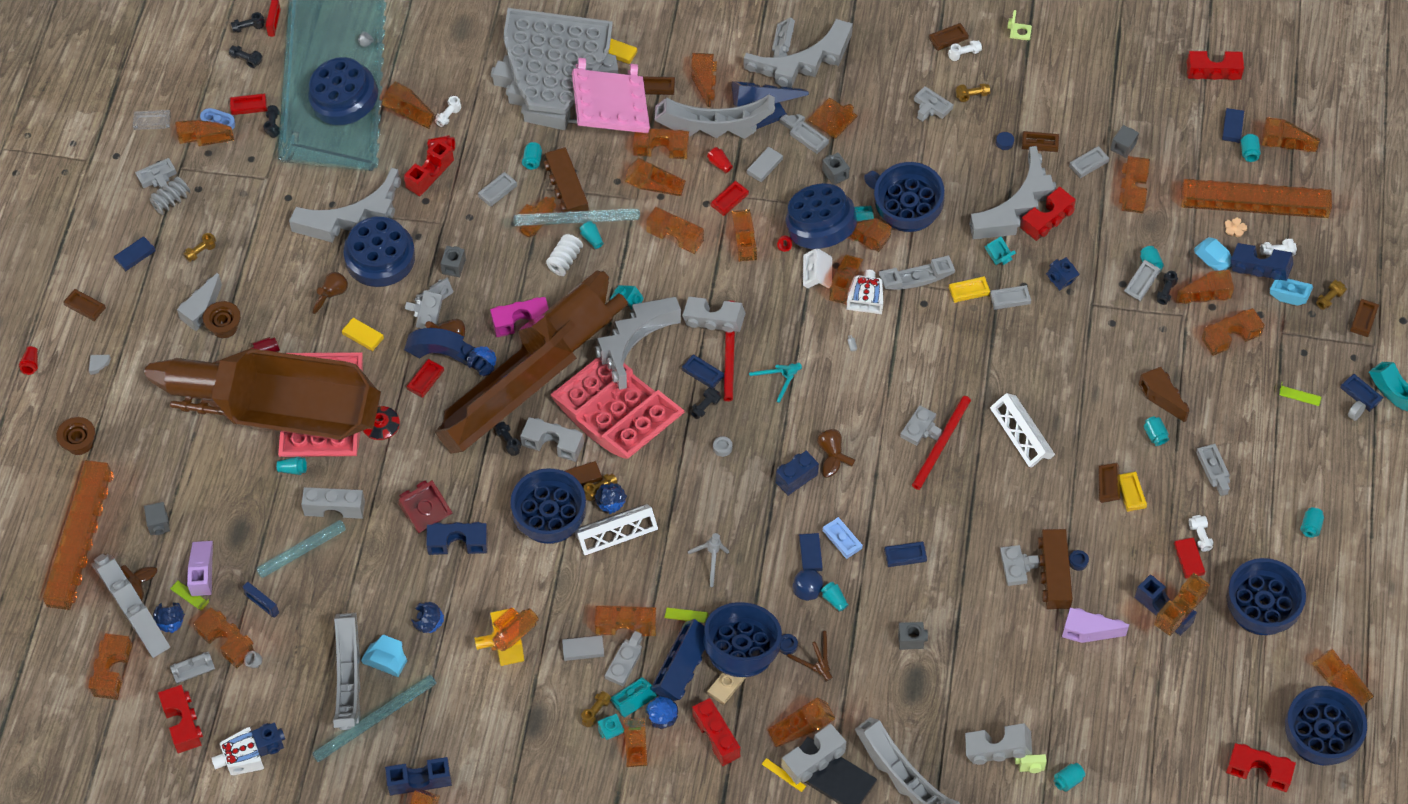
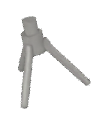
(713, 546)

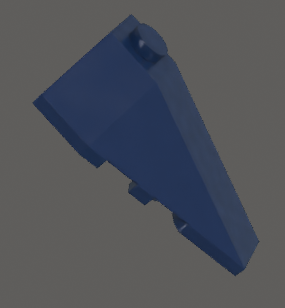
(746, 93)

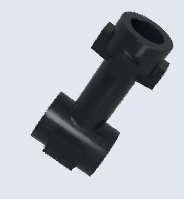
(256, 21)
(252, 59)
(270, 126)
(1170, 280)
(711, 396)
(513, 445)

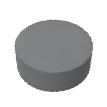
(1356, 410)
(722, 446)

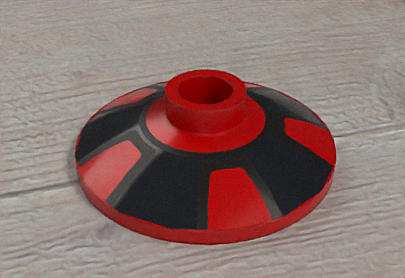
(385, 428)

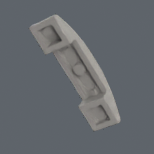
(917, 276)

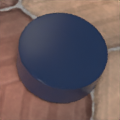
(1005, 140)
(871, 178)
(1078, 560)
(788, 644)

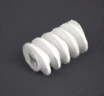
(564, 254)

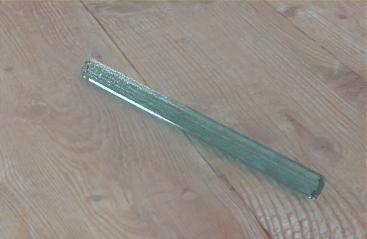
(576, 217)
(374, 718)

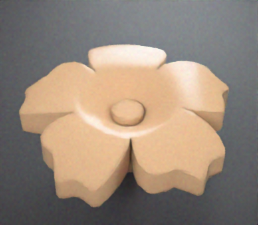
(1235, 228)

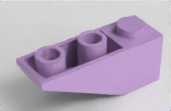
(200, 568)
(1092, 627)

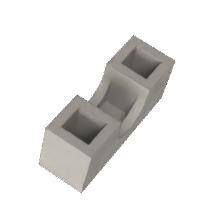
(727, 318)
(538, 432)
(318, 500)
(1015, 744)
(802, 766)

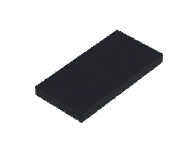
(840, 779)

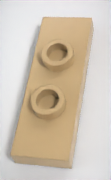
(724, 687)

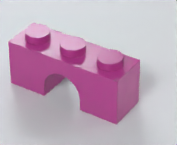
(505, 316)

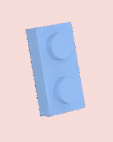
(842, 538)

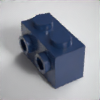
(796, 472)

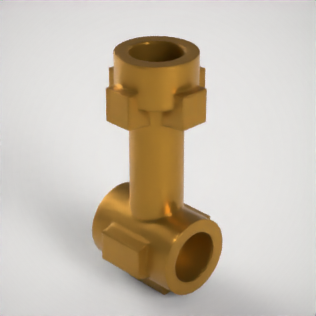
(964, 93)
(208, 243)
(1336, 288)
(591, 489)
(588, 715)

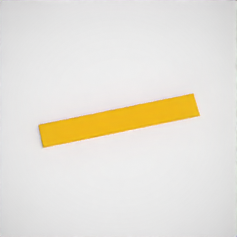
(781, 773)

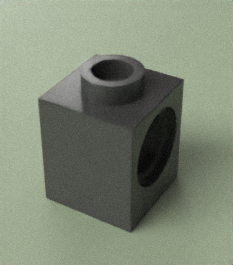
(1124, 141)
(835, 168)
(455, 267)
(157, 518)
(907, 642)

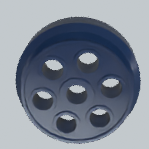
(342, 91)
(898, 180)
(820, 216)
(391, 240)
(554, 485)
(1265, 574)
(742, 639)
(1347, 716)

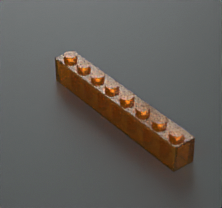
(1256, 198)
(78, 535)

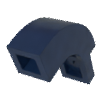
(438, 341)

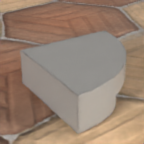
(791, 120)
(98, 362)

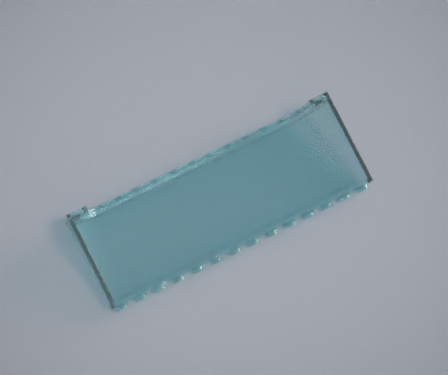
(314, 35)

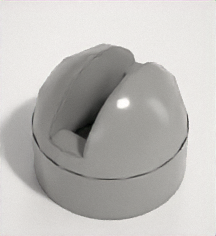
(365, 39)
(253, 662)

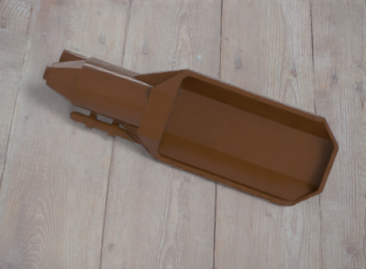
(544, 353)
(274, 392)

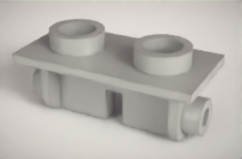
(441, 287)
(192, 667)

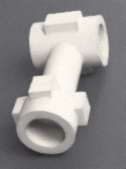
(956, 50)
(453, 107)
(1288, 245)
(1199, 523)

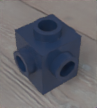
(1062, 273)
(268, 739)

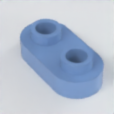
(218, 117)

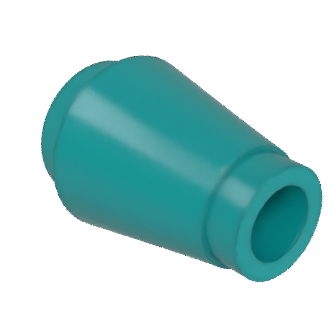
(591, 234)
(292, 466)
(834, 596)

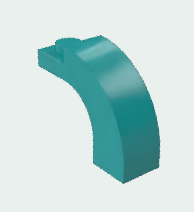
(1391, 384)

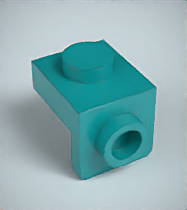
(999, 251)
(630, 293)
(610, 727)

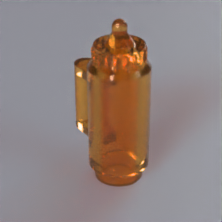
(545, 205)
(514, 629)

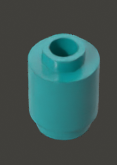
(1250, 147)
(532, 156)
(1152, 255)
(1156, 431)
(1312, 522)
(1069, 777)

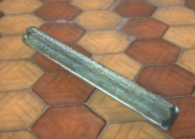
(301, 548)

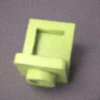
(1032, 763)

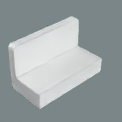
(817, 268)

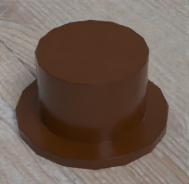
(222, 319)
(76, 435)

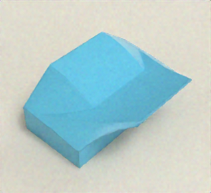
(1214, 254)
(1291, 291)
(386, 655)

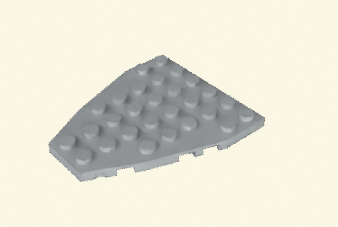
(545, 52)

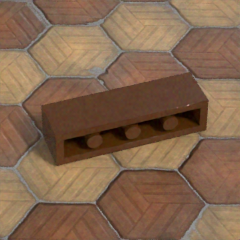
(565, 180)
(1055, 569)

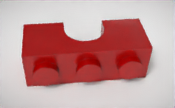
(1201, 67)
(438, 159)
(1038, 224)
(175, 703)
(722, 740)
(1277, 768)

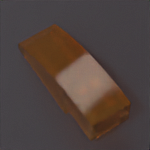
(203, 132)
(744, 235)
(1342, 676)

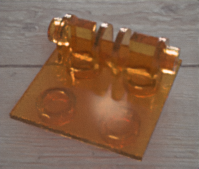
(833, 117)

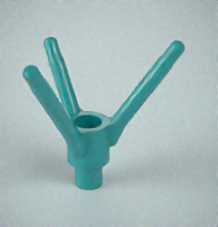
(787, 371)

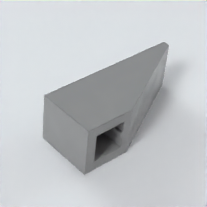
(193, 309)

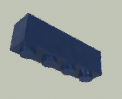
(681, 662)

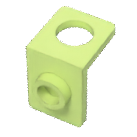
(1015, 26)

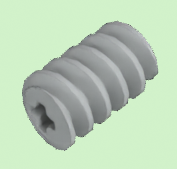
(169, 194)

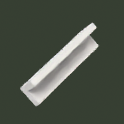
(1027, 425)
(613, 522)

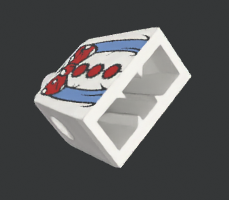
(866, 294)
(239, 754)

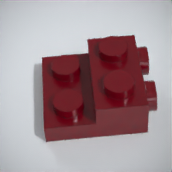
(424, 505)

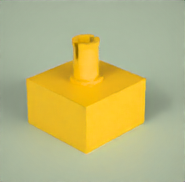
(506, 657)

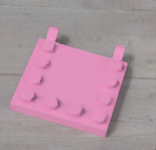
(610, 99)

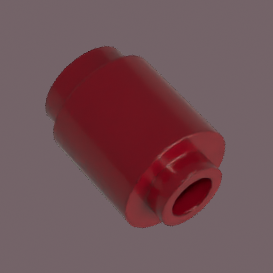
(266, 344)

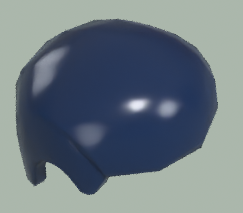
(807, 584)

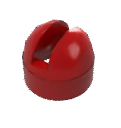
(780, 244)

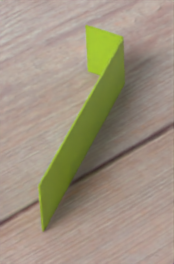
(1300, 395)
(183, 591)
(686, 615)

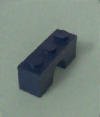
(1276, 266)
(442, 535)
(1153, 596)
(406, 780)

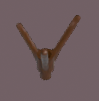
(822, 665)

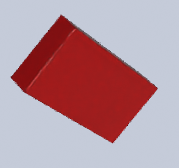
(273, 18)
(248, 104)
(729, 198)
(425, 378)
(1189, 557)

